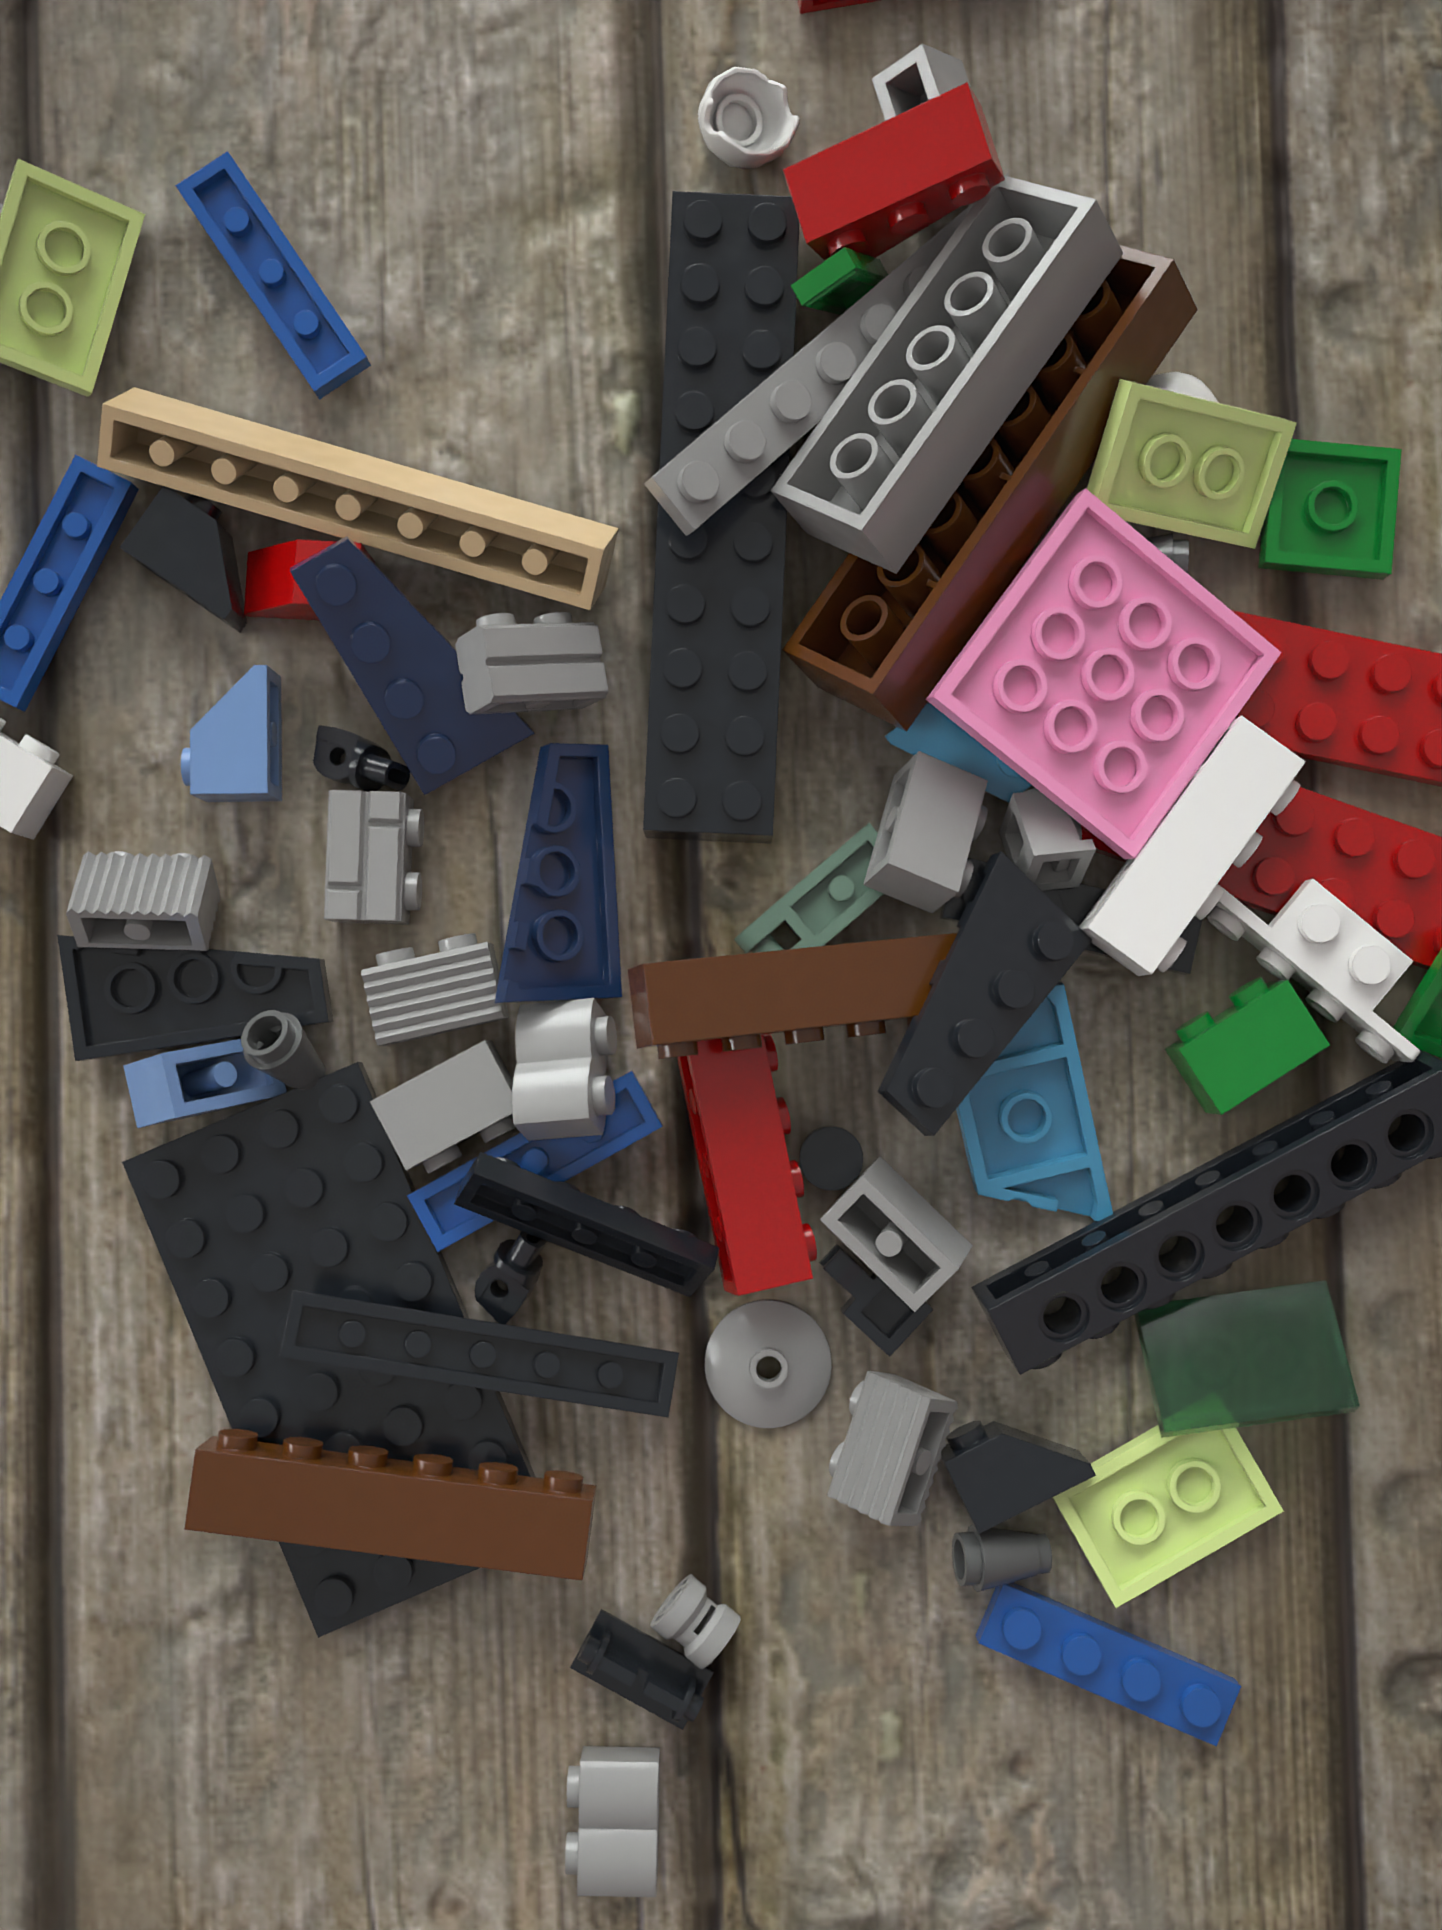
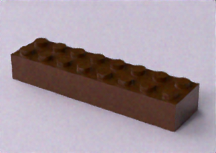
(893, 635)

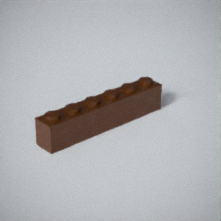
(782, 992)
(391, 1504)

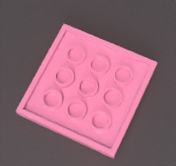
(1104, 675)

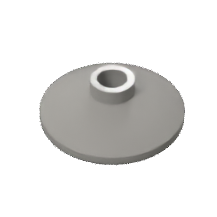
(761, 1331)

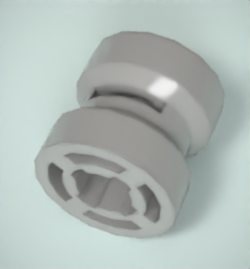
(695, 1622)

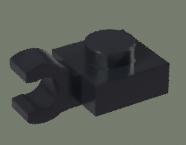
(873, 1304)

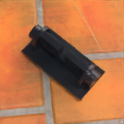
(642, 1670)

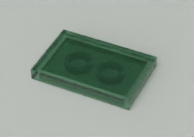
(1245, 1359)

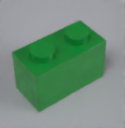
(1245, 1045)

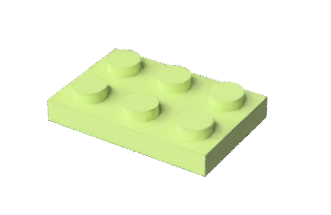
(61, 275)
(1189, 463)
(1165, 1506)

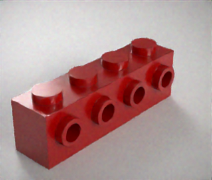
(747, 1167)

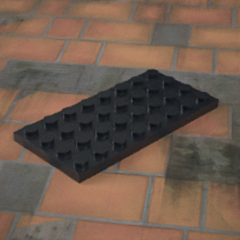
(318, 1205)

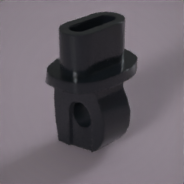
(365, 765)
(516, 1264)

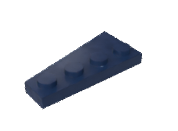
(402, 667)
(565, 894)

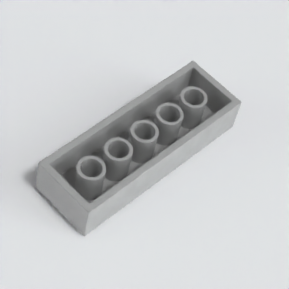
(948, 370)

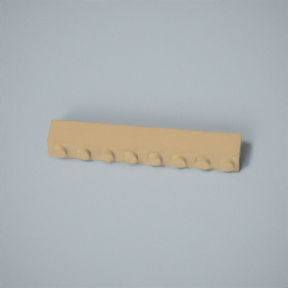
(356, 497)

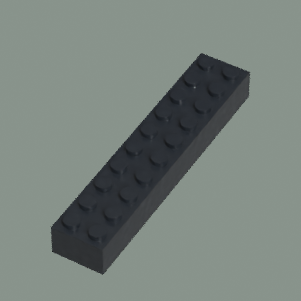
(725, 580)

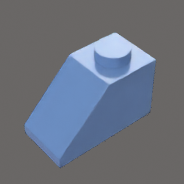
(238, 743)
(195, 1083)

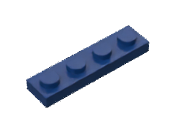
(273, 275)
(57, 574)
(550, 1158)
(1108, 1661)

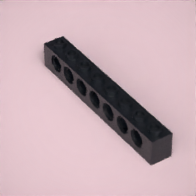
(1191, 1205)

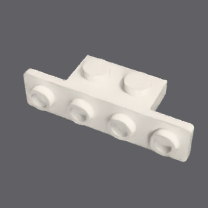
(1331, 956)

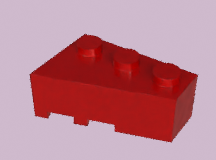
(896, 176)

